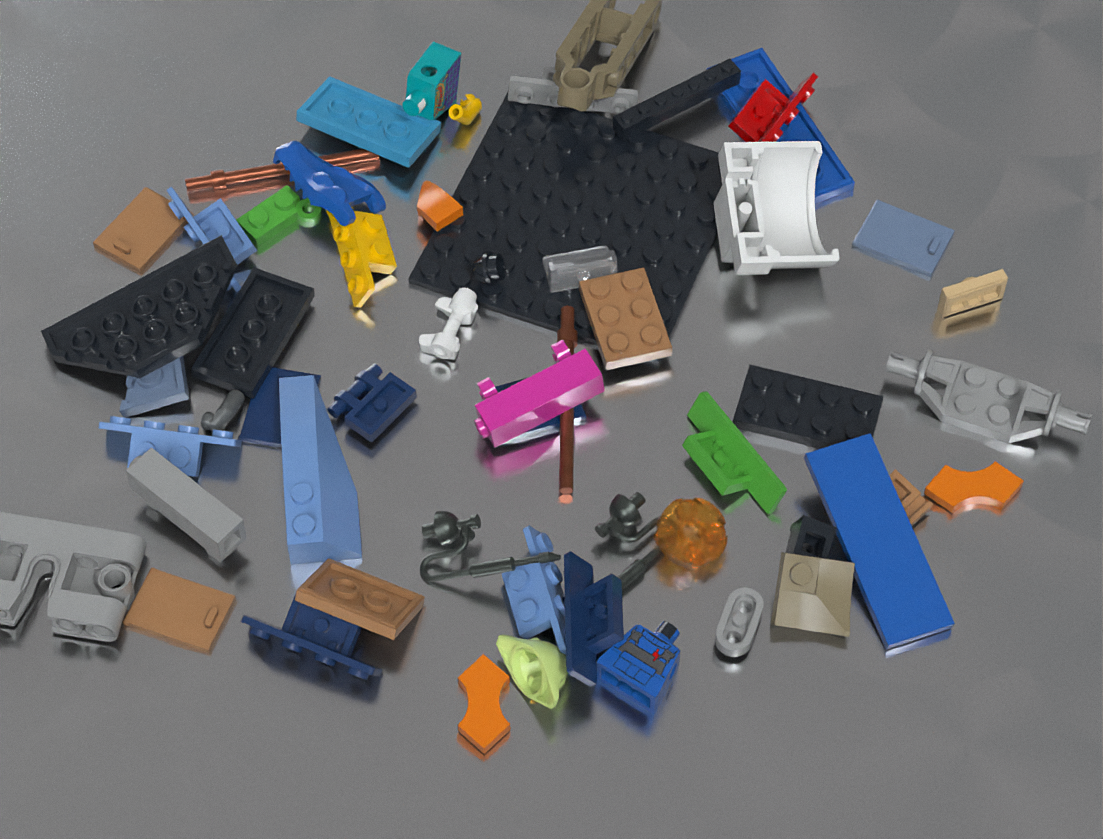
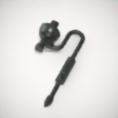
(625, 514)
(448, 528)

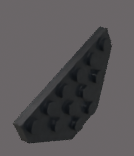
(149, 318)

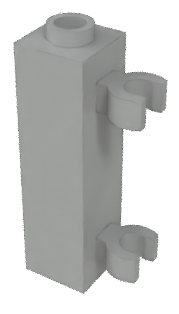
(186, 504)

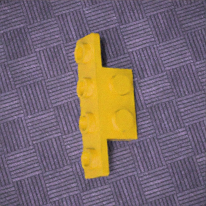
(363, 250)

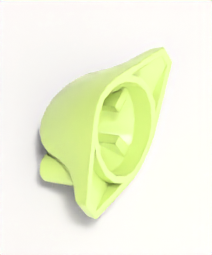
(535, 667)

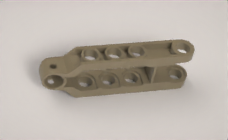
(607, 25)

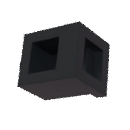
(812, 535)

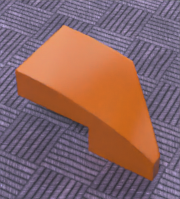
(437, 206)

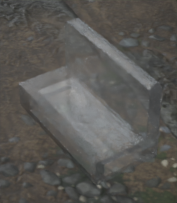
(569, 268)

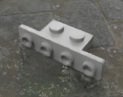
(545, 92)

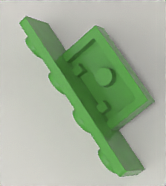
(729, 457)

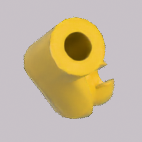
(467, 110)

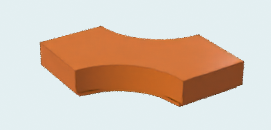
(987, 486)
(483, 720)

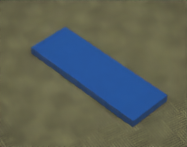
(755, 67)
(879, 541)

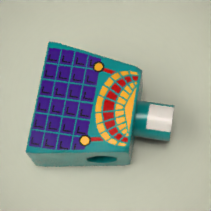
(432, 92)

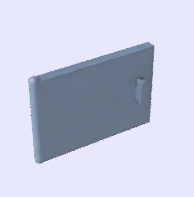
(903, 238)

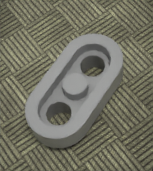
(738, 624)

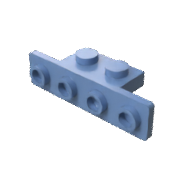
(212, 223)
(179, 447)
(537, 592)

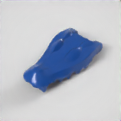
(327, 184)

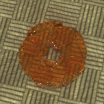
(685, 551)

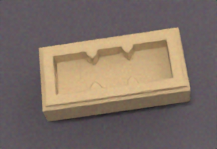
(972, 292)

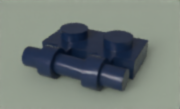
(378, 408)

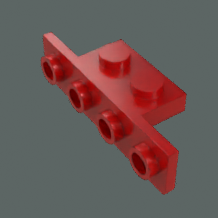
(768, 110)

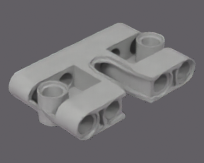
(84, 570)

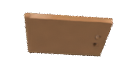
(140, 230)
(179, 610)

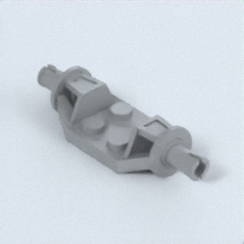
(986, 399)

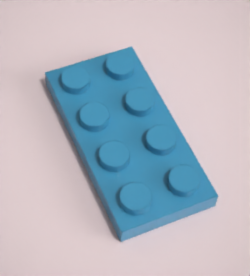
(368, 121)

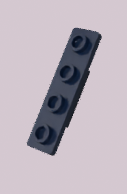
(591, 617)
(319, 632)

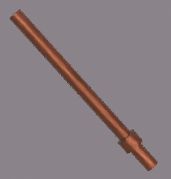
(219, 179)
(570, 337)

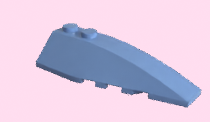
(316, 479)

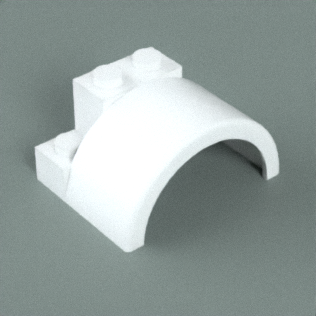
(769, 207)

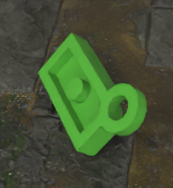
(275, 215)

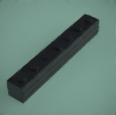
(676, 99)

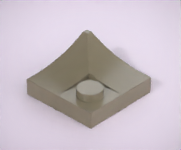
(813, 594)

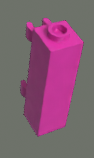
(538, 397)

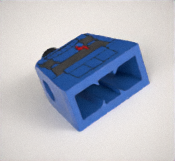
(642, 664)

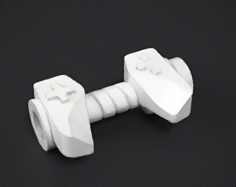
(461, 311)

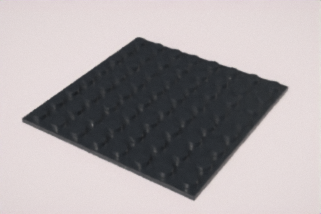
(569, 184)

